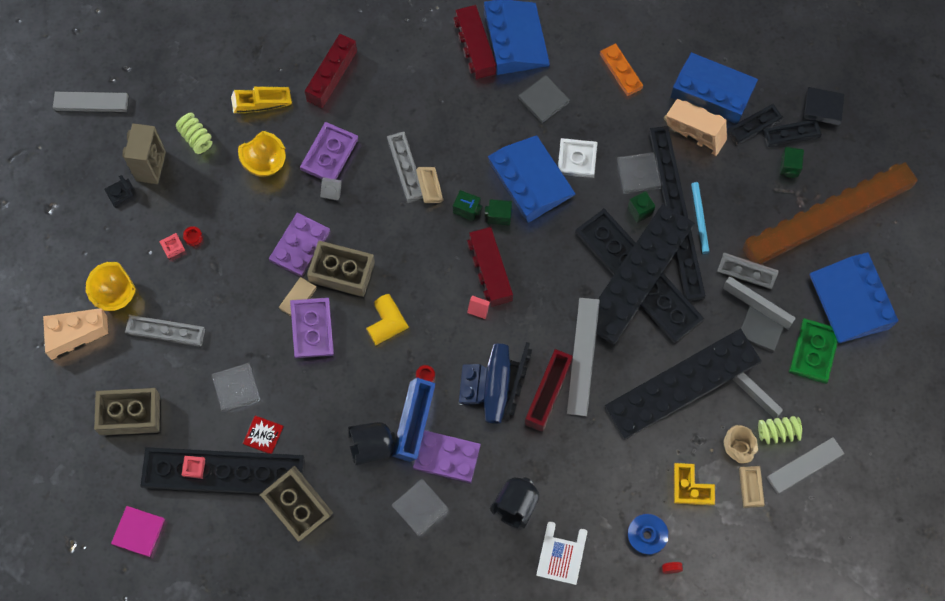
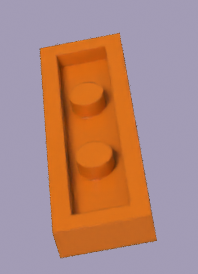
(621, 69)

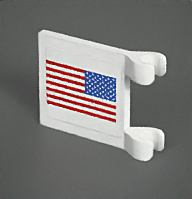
(561, 558)

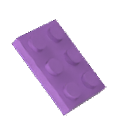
(329, 152)
(298, 244)
(311, 328)
(447, 456)

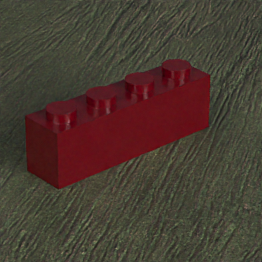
(475, 42)
(331, 70)
(490, 266)
(548, 390)

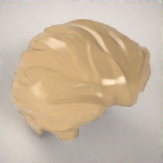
(740, 444)

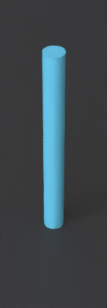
(700, 218)

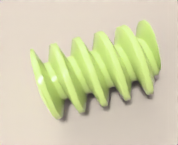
(194, 133)
(780, 428)

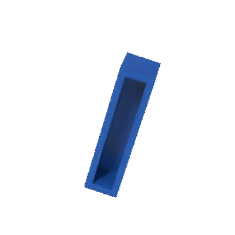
(413, 420)

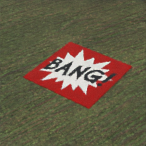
(263, 434)

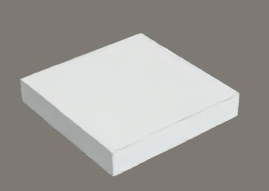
(577, 157)

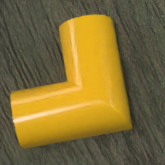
(391, 323)
(687, 491)

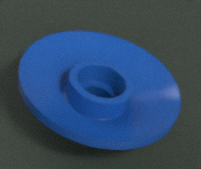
(652, 525)

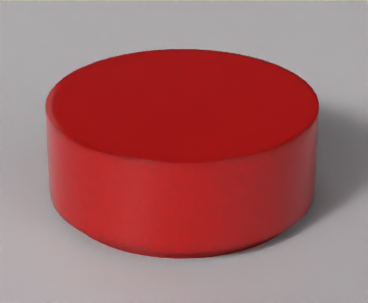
(192, 236)
(426, 373)
(672, 567)

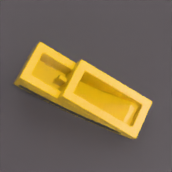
(260, 99)

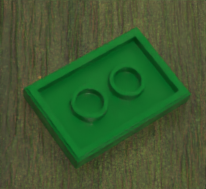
(814, 351)

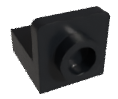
(119, 191)

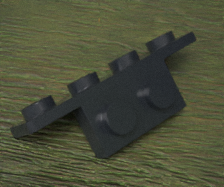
(517, 372)

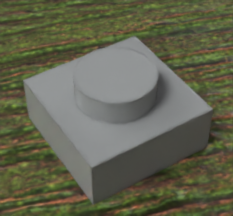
(330, 188)

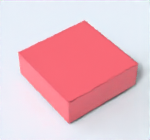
(172, 245)
(478, 307)
(193, 467)

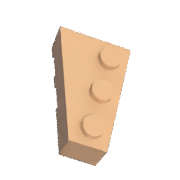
(698, 124)
(73, 329)

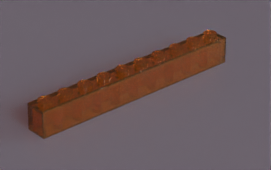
(829, 214)

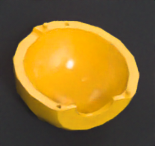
(262, 155)
(109, 286)

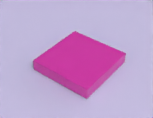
(138, 531)

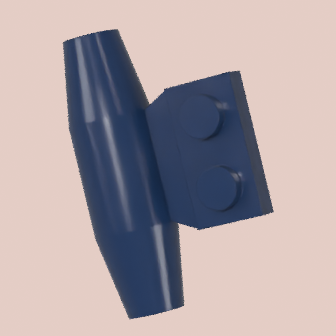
(488, 383)

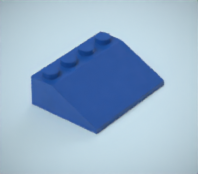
(515, 35)
(714, 87)
(530, 177)
(854, 298)

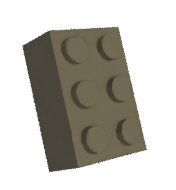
(144, 153)
(341, 268)
(127, 411)
(296, 503)

